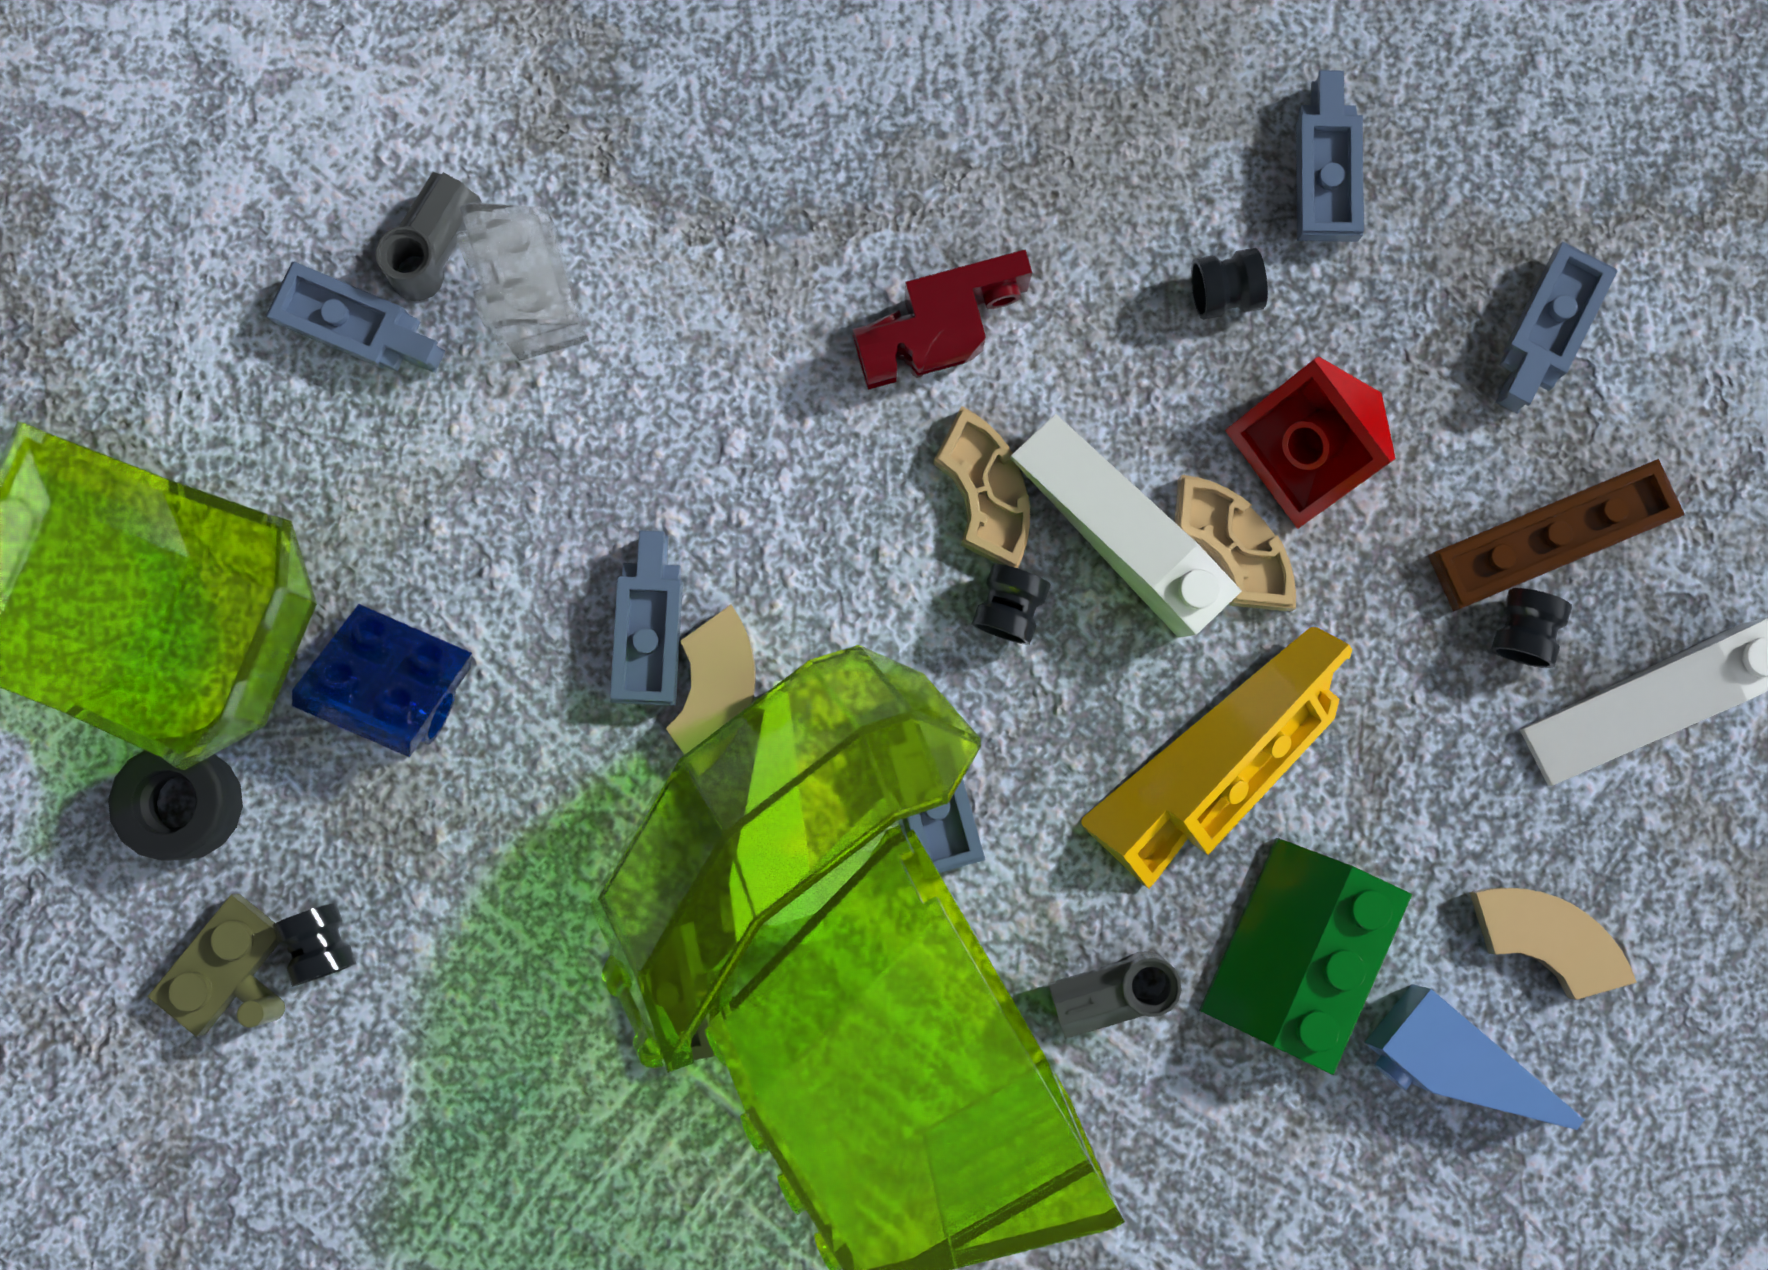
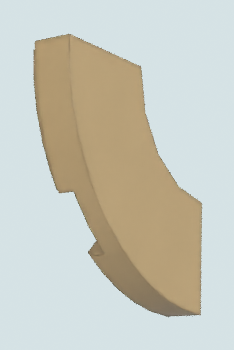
(991, 489)
(1237, 543)
(720, 678)
(1554, 934)

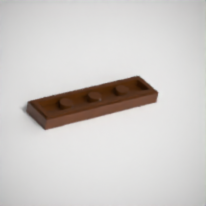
(1555, 535)

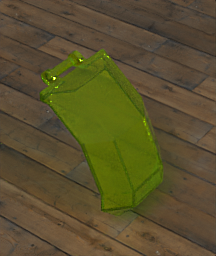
(143, 599)
(760, 822)

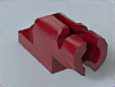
(941, 319)

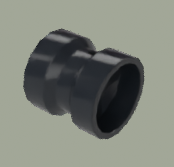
(1229, 283)
(1011, 604)
(1531, 627)
(314, 944)

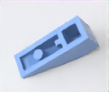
(1444, 1053)

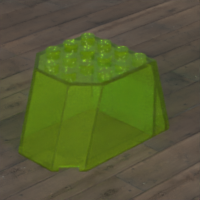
(901, 1077)

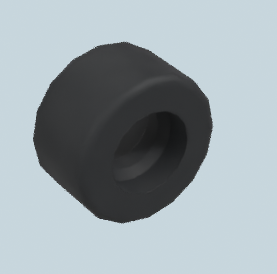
(135, 807)

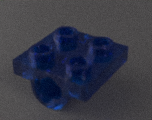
(384, 681)

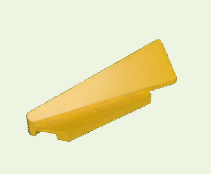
(1222, 761)

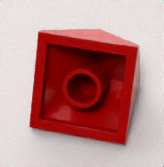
(1315, 438)

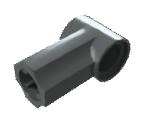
(425, 232)
(1107, 997)

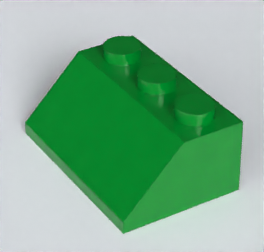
(1305, 954)

